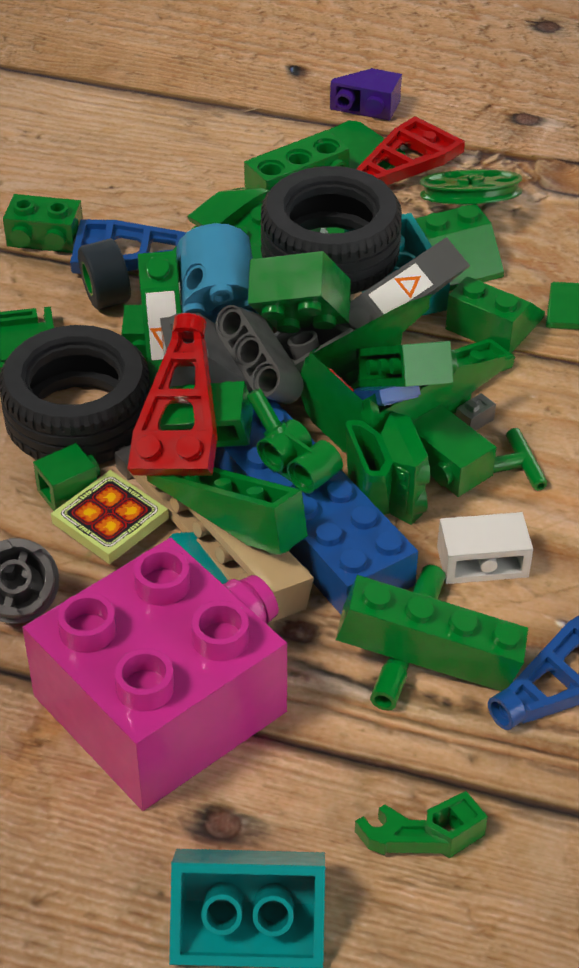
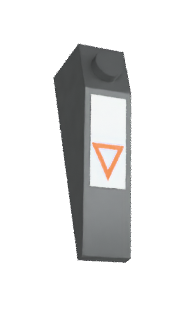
(412, 281)

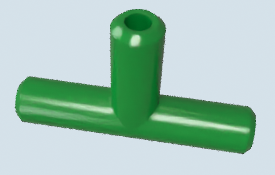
(521, 458)

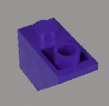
(367, 93)

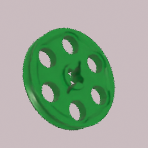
(471, 186)

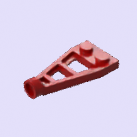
(418, 135)
(178, 451)

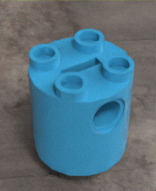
(214, 269)

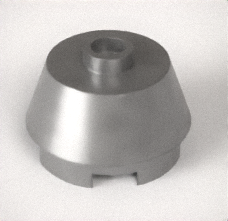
(26, 580)

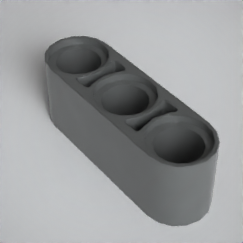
(259, 354)

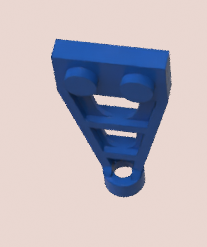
(98, 230)
(523, 700)

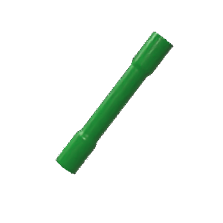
(394, 672)

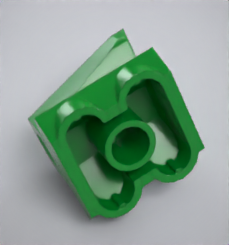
(389, 466)

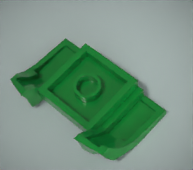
(237, 208)

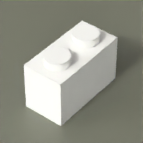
(484, 547)

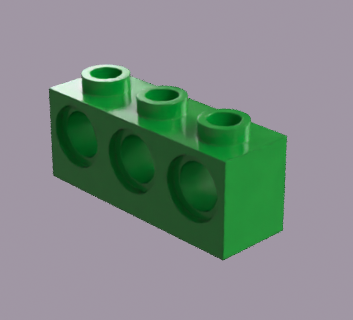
(310, 152)

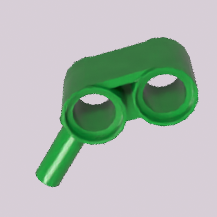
(290, 450)

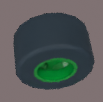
(104, 273)

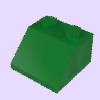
(473, 238)
(487, 312)

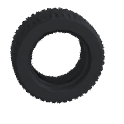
(335, 200)
(69, 359)

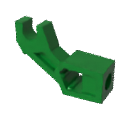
(427, 835)

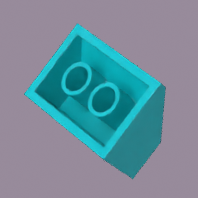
(247, 908)

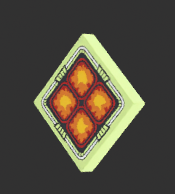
(109, 516)

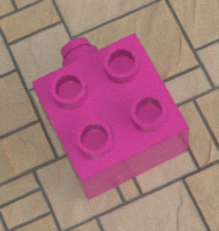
(160, 669)

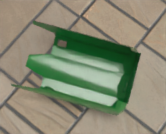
(333, 403)

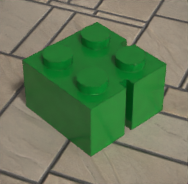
(299, 291)

